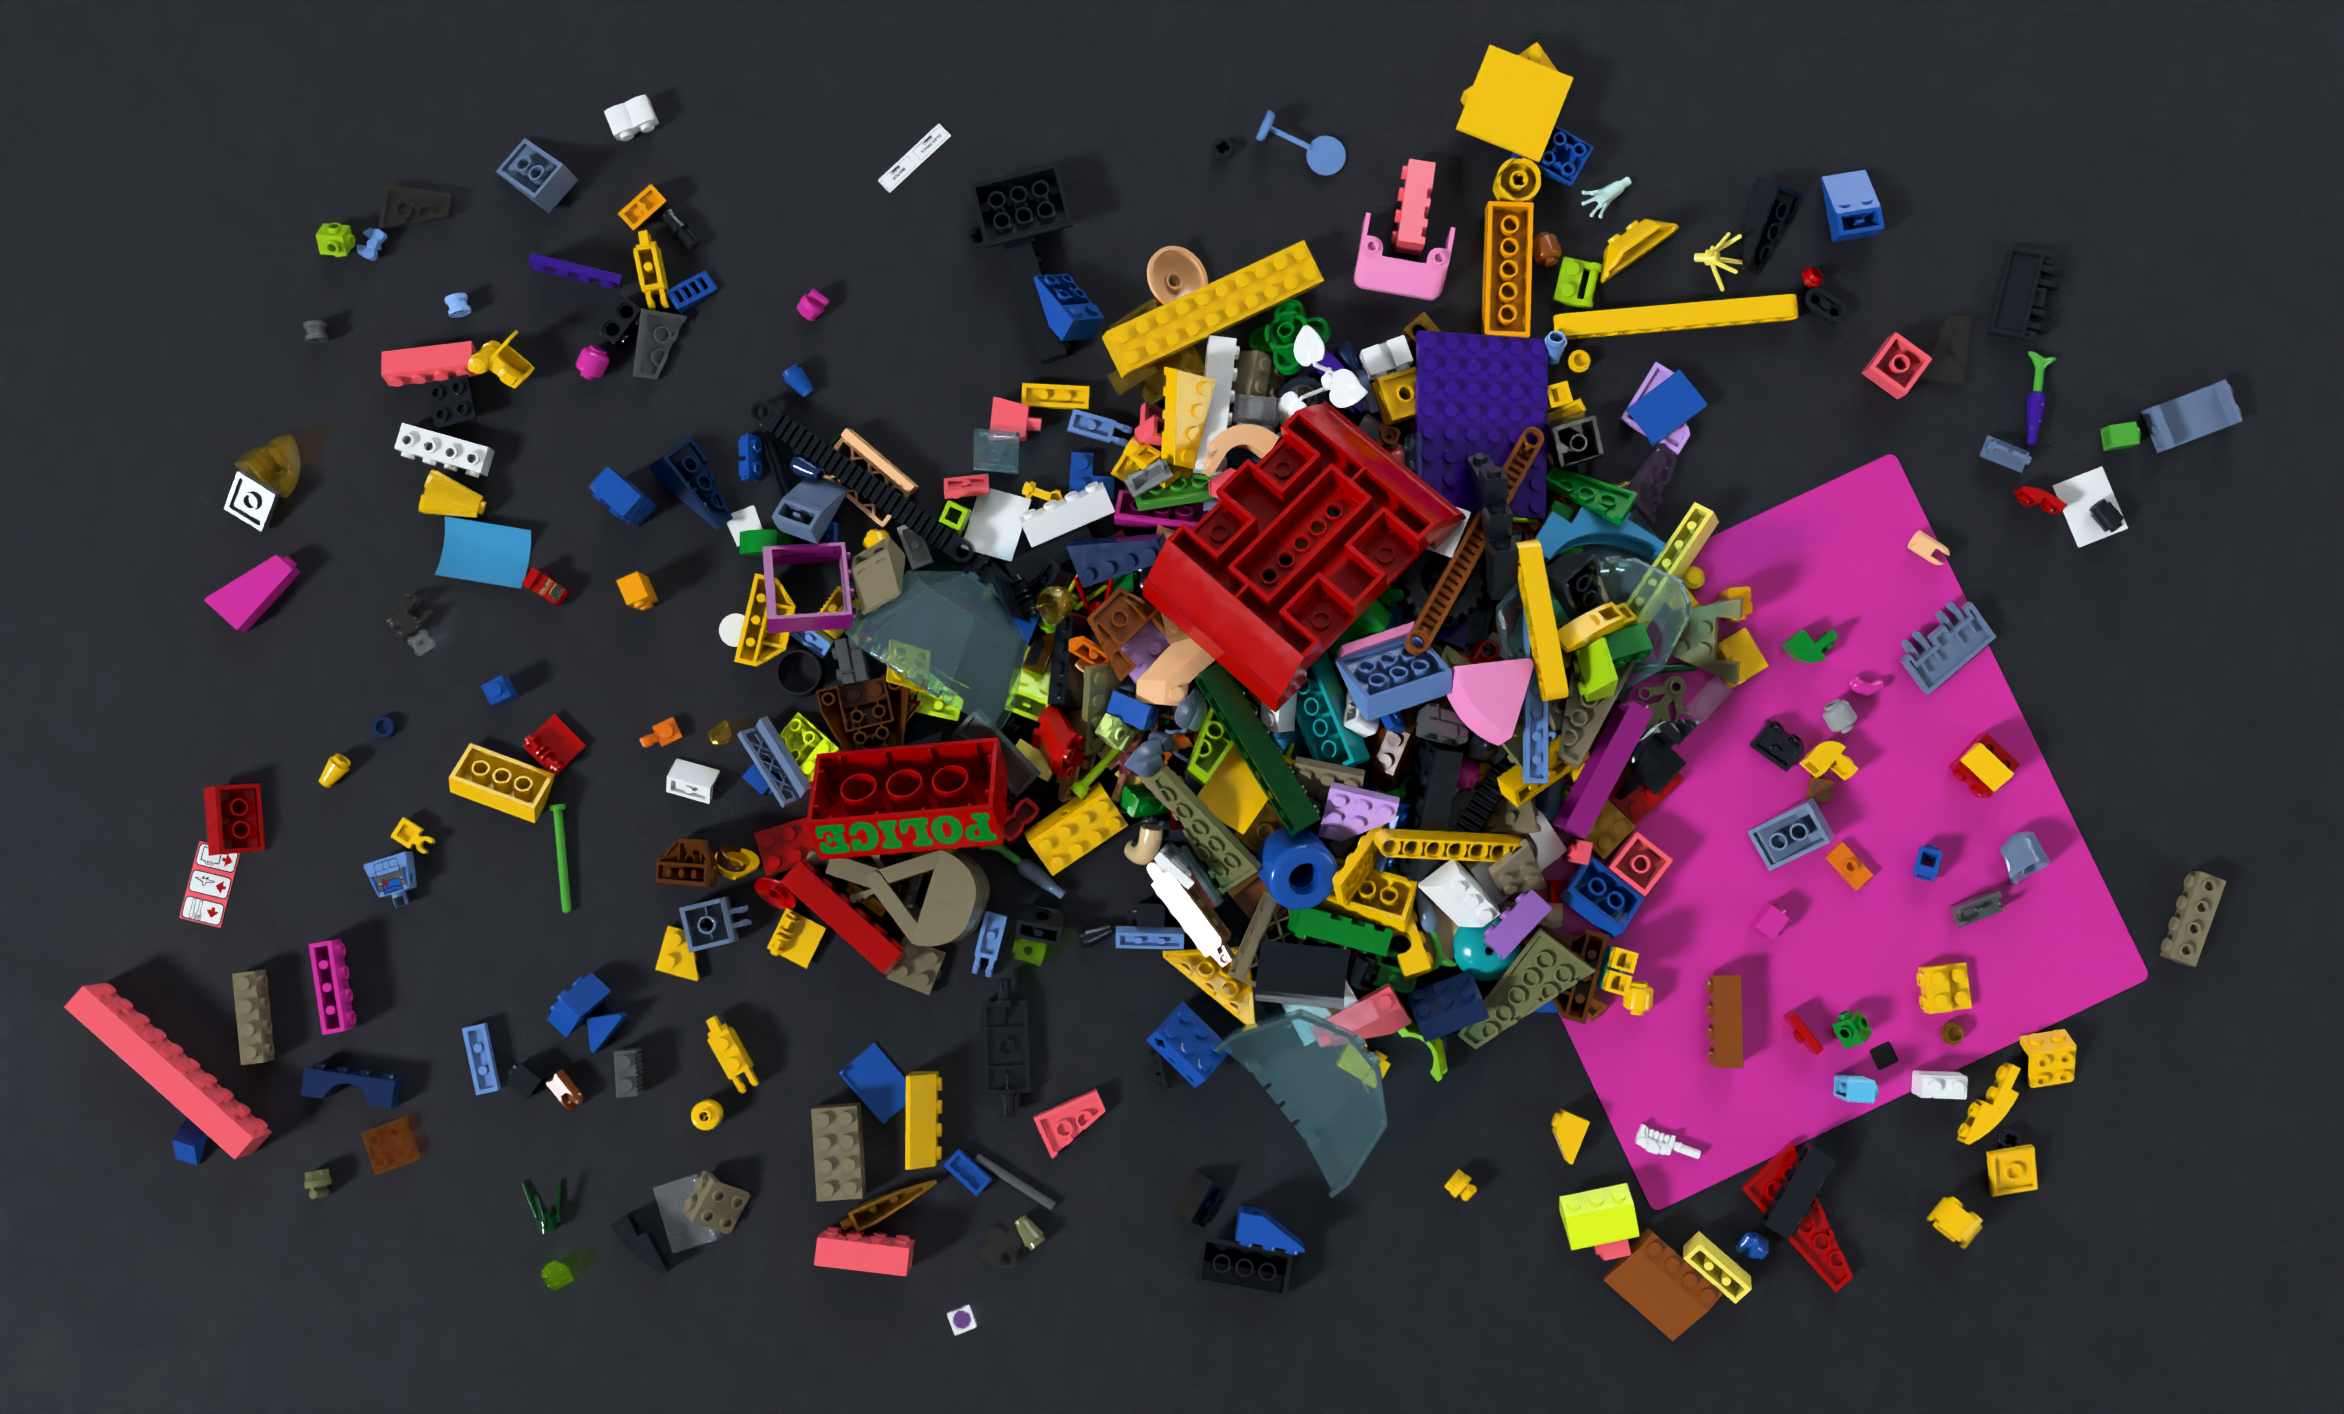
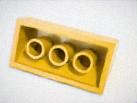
(501, 782)
(1381, 900)
(922, 1119)

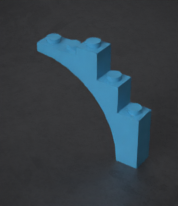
(1588, 528)

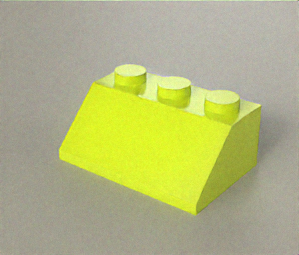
(1599, 1216)

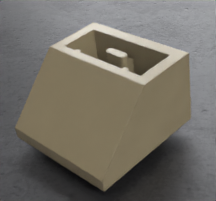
(1257, 375)

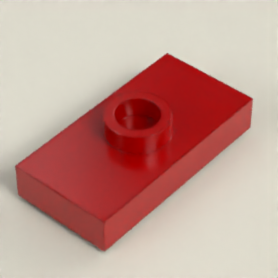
(1802, 1033)

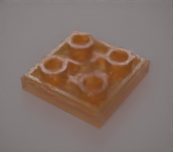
(390, 1145)

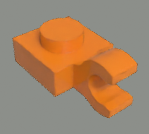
(665, 733)

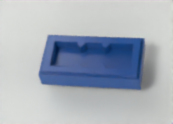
(967, 1172)

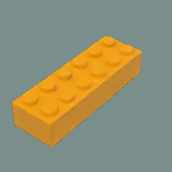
(1507, 269)

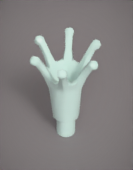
(1606, 195)

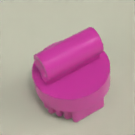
(812, 305)

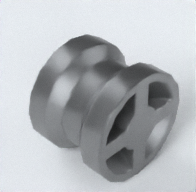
(315, 331)

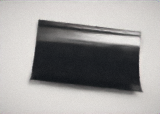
(1302, 974)

